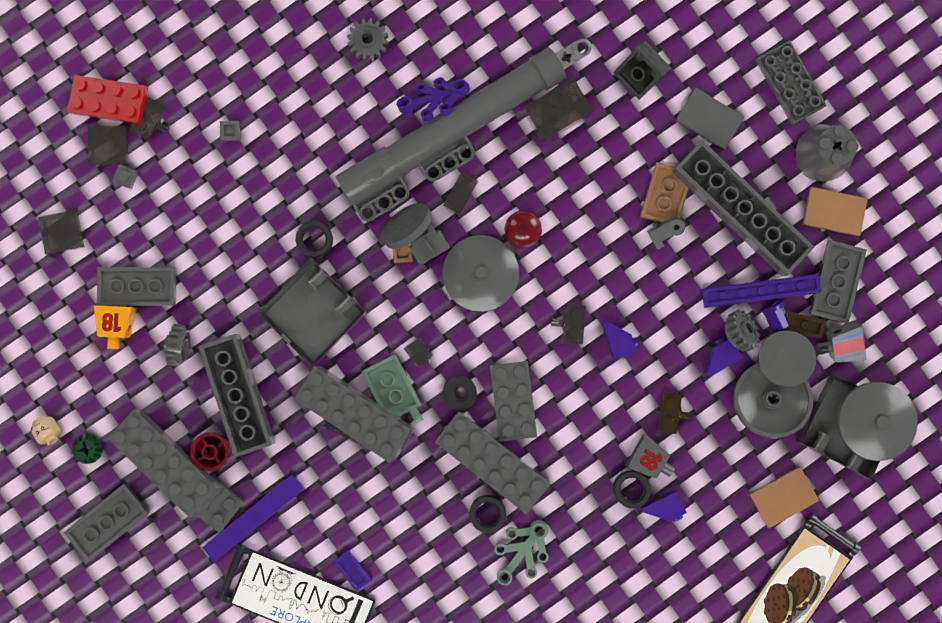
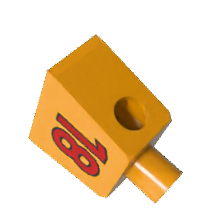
(114, 323)

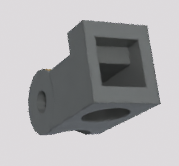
(663, 231)

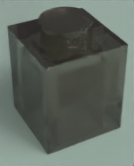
(419, 352)

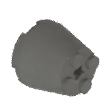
(818, 158)

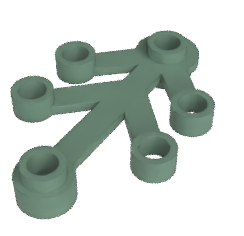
(523, 549)

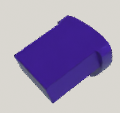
(775, 316)

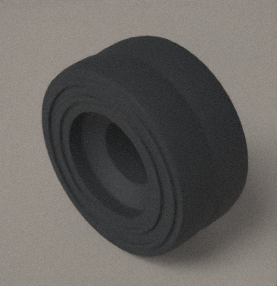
(470, 393)

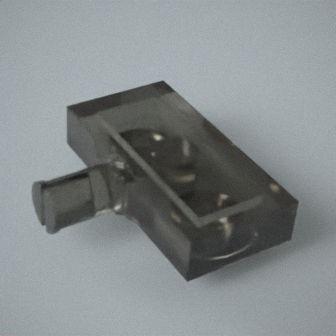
(150, 120)
(572, 324)

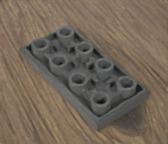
(790, 82)

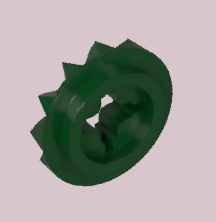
(90, 440)

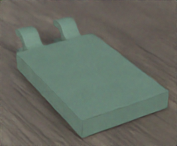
(393, 388)

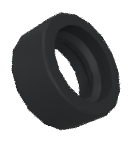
(301, 232)
(646, 489)
(487, 528)

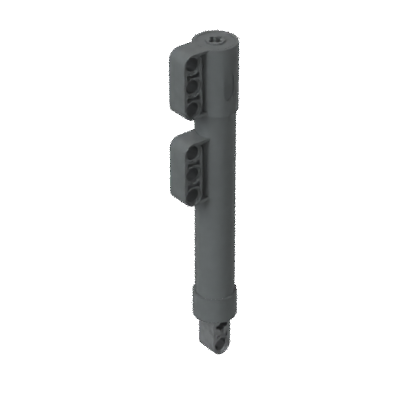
(446, 135)

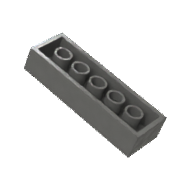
(237, 395)
(354, 414)
(492, 462)
(165, 463)

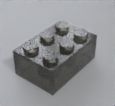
(558, 111)

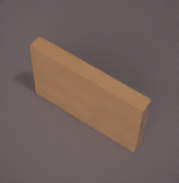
(664, 195)
(834, 211)
(783, 497)

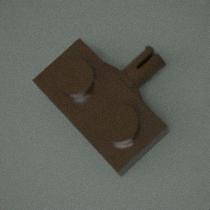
(805, 325)
(671, 413)

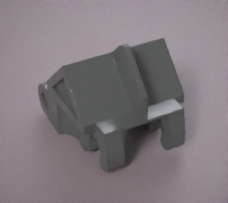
(429, 245)

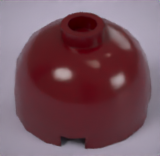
(523, 229)
(210, 451)

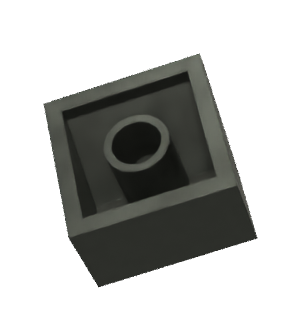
(642, 70)

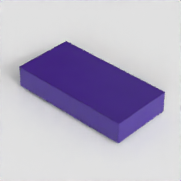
(352, 570)

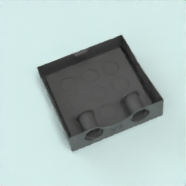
(312, 312)
(821, 429)

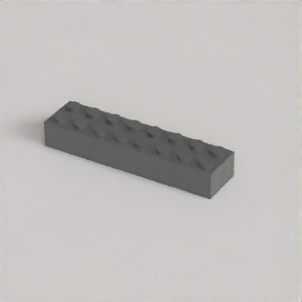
(742, 209)

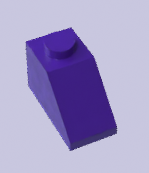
(619, 341)
(721, 356)
(665, 507)

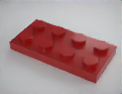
(107, 99)

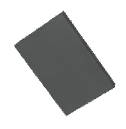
(709, 118)

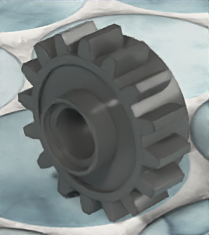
(365, 30)
(742, 331)
(177, 345)

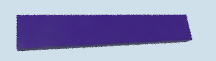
(761, 290)
(253, 517)

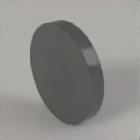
(406, 226)
(786, 358)

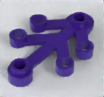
(454, 90)

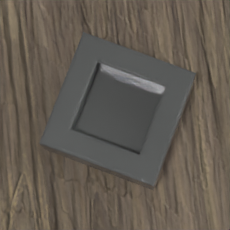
(230, 131)
(125, 176)

